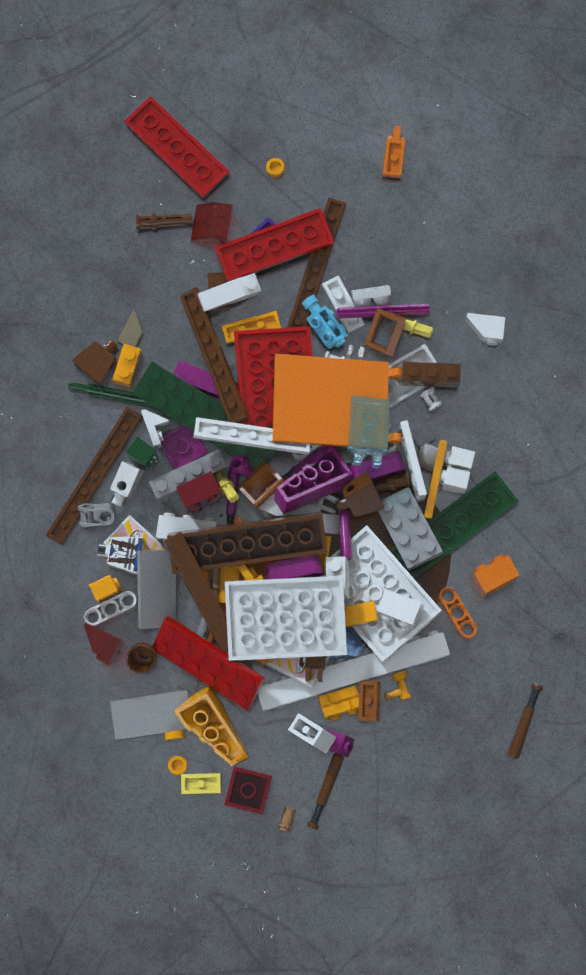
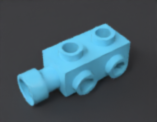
(325, 326)

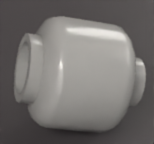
(426, 456)

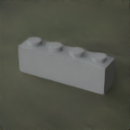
(166, 484)

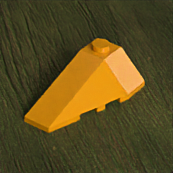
(208, 719)

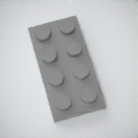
(409, 529)

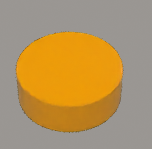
(275, 167)
(173, 735)
(177, 765)

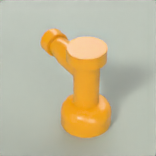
(403, 690)

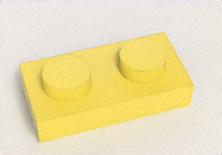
(201, 783)

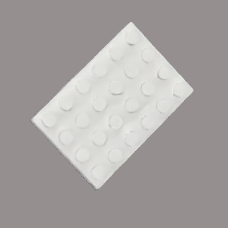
(373, 571)
(285, 618)

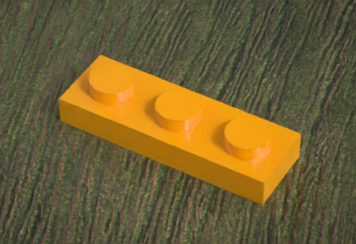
(264, 321)

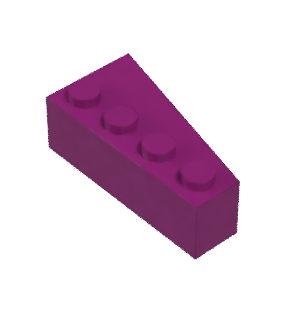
(313, 482)

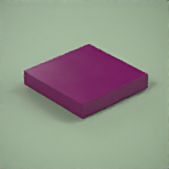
(181, 447)

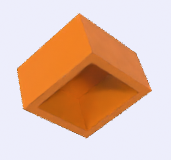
(494, 576)

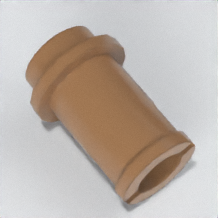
(287, 819)

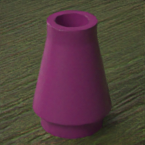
(241, 465)

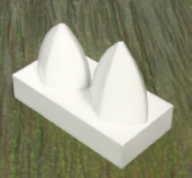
(363, 297)

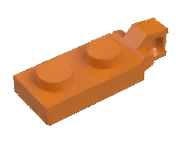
(394, 154)

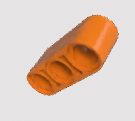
(456, 603)

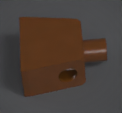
(97, 361)
(360, 496)

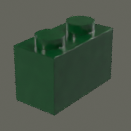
(143, 454)

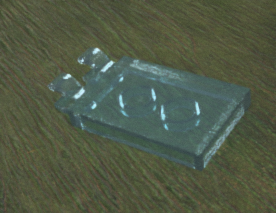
(369, 429)

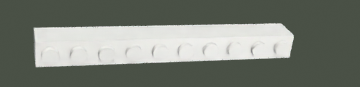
(353, 671)

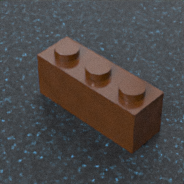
(431, 374)

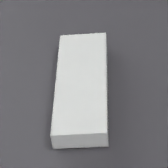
(340, 298)

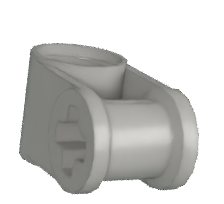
(94, 514)

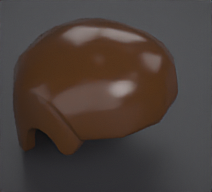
(141, 658)

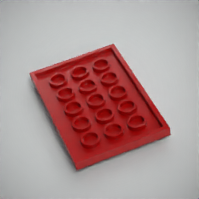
(255, 366)

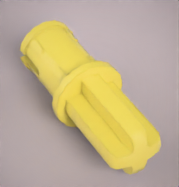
(417, 328)
(226, 487)

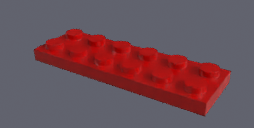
(176, 147)
(274, 245)
(207, 663)

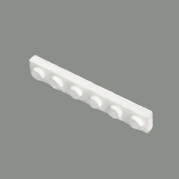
(243, 435)

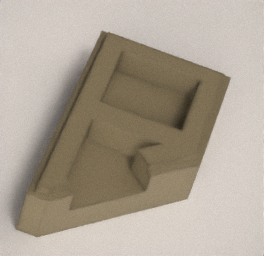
(132, 331)

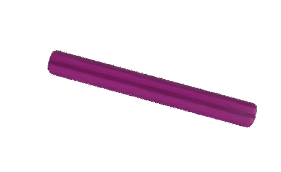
(369, 311)

